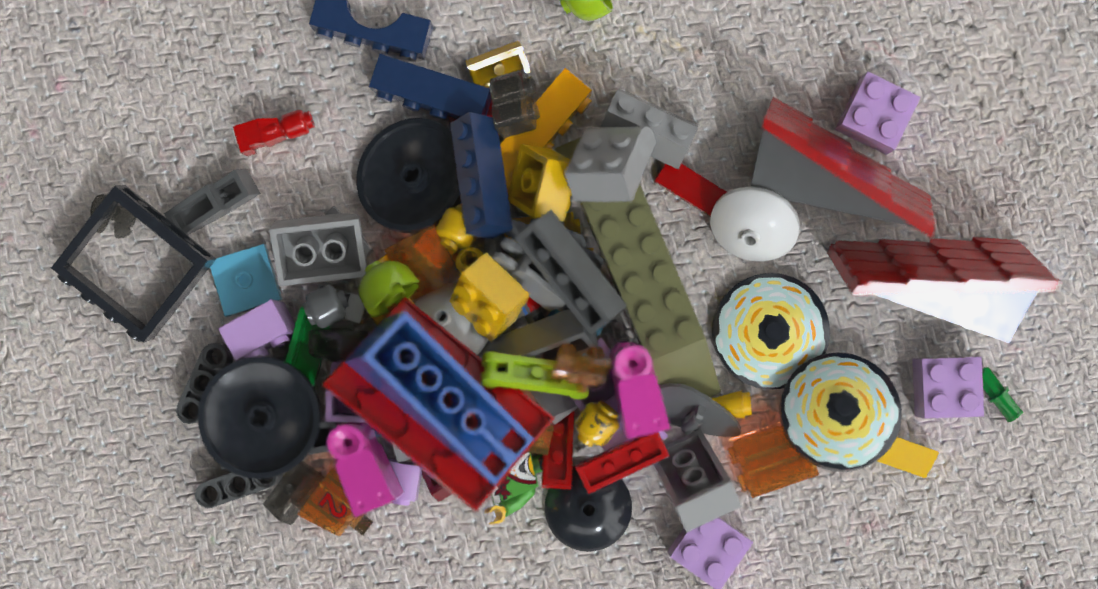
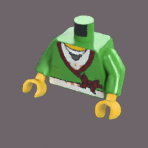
(516, 487)

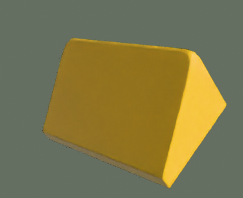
(497, 63)
(910, 457)

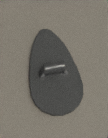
(696, 411)

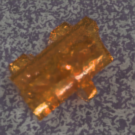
(581, 369)

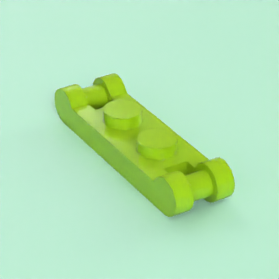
(525, 374)

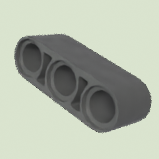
(204, 366)
(228, 492)

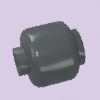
(325, 306)

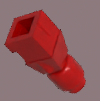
(271, 131)

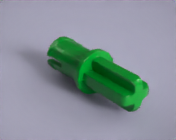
(999, 396)

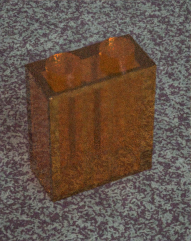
(767, 461)

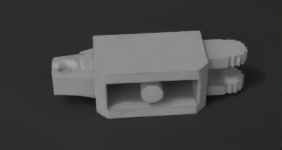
(528, 276)

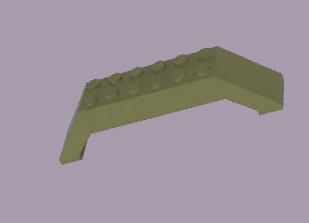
(650, 289)

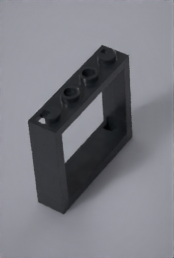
(163, 228)

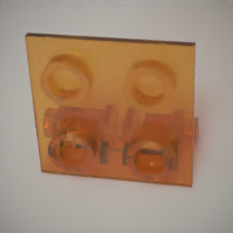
(426, 259)

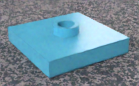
(245, 280)

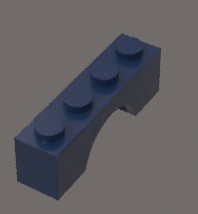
(405, 36)

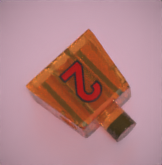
(330, 508)

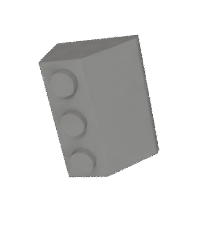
(670, 131)

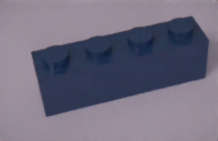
(427, 89)
(481, 176)

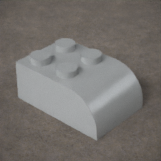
(609, 163)
(318, 248)
(696, 481)

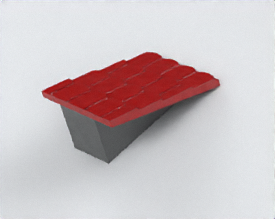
(826, 172)

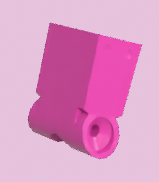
(637, 391)
(363, 467)

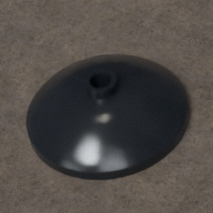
(594, 531)

